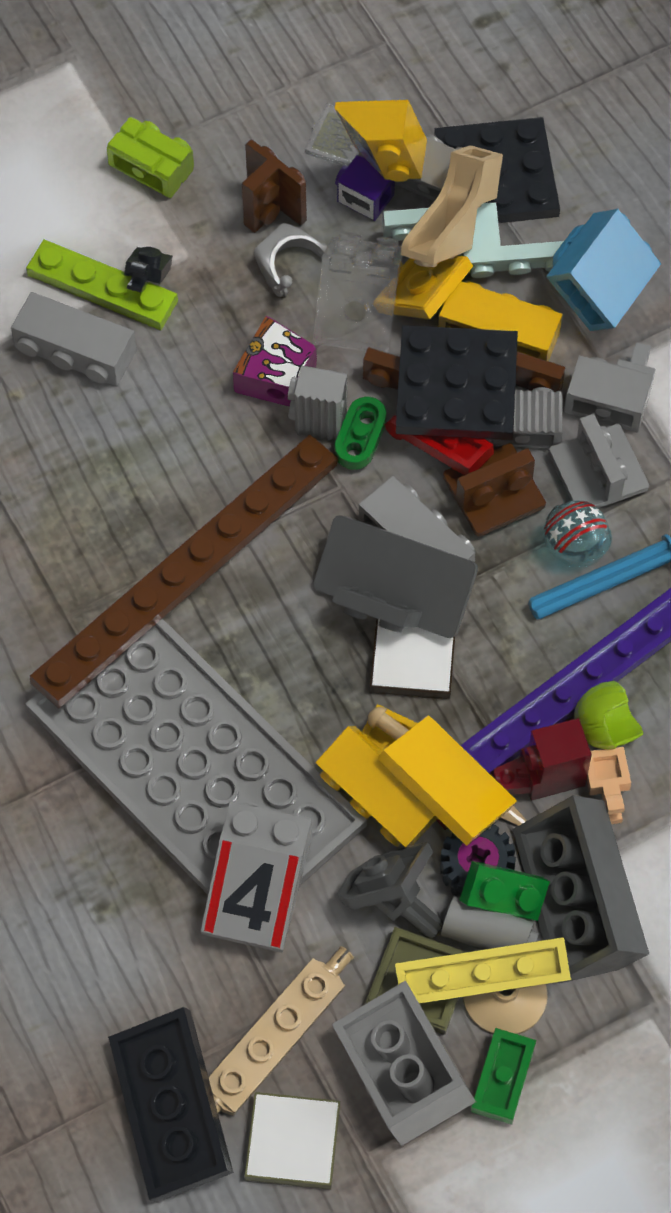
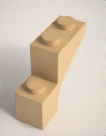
(451, 219)

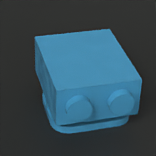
(602, 269)

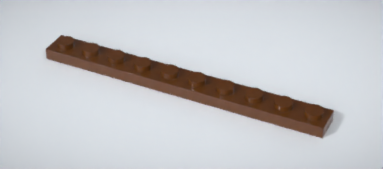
(182, 572)

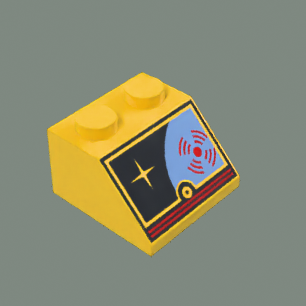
(386, 136)

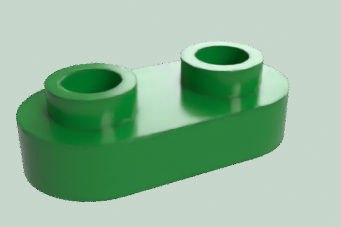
(358, 435)

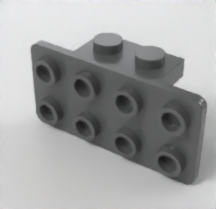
(394, 578)

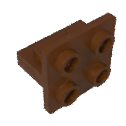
(271, 189)
(498, 490)

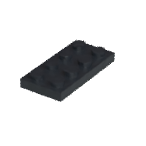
(170, 1105)

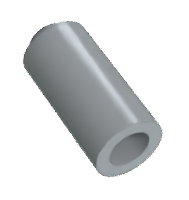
(485, 927)

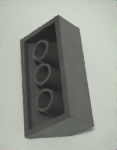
(587, 888)

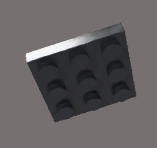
(526, 173)
(457, 382)

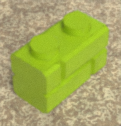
(151, 156)

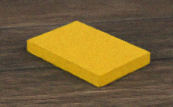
(447, 780)

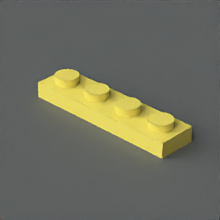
(486, 970)

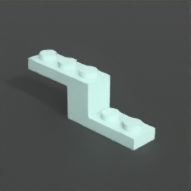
(486, 252)

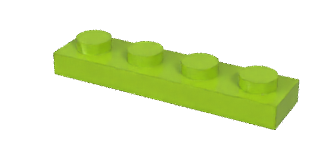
(100, 284)

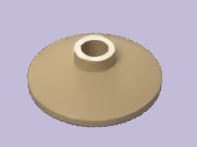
(509, 1013)

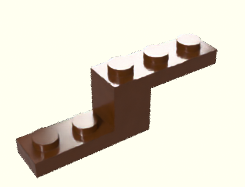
(531, 372)

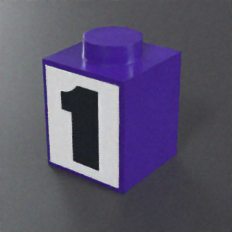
(363, 188)

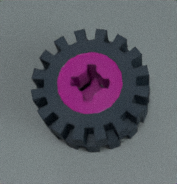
(457, 856)

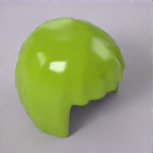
(607, 716)

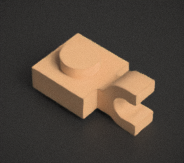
(609, 776)

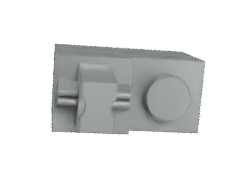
(612, 391)

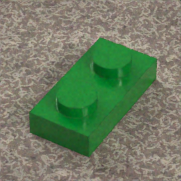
(504, 890)
(503, 1076)

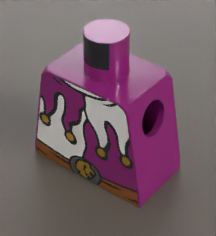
(271, 362)

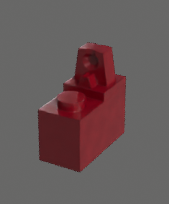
(551, 764)

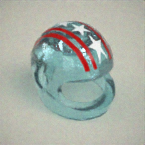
(577, 533)

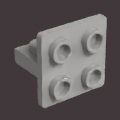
(598, 464)

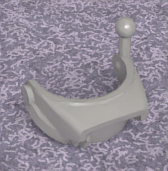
(281, 238)

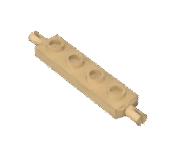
(277, 1032)

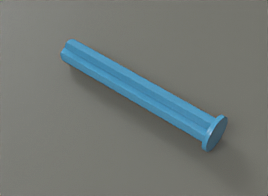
(601, 579)

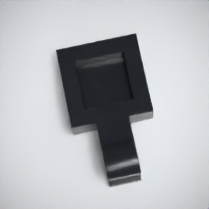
(147, 265)

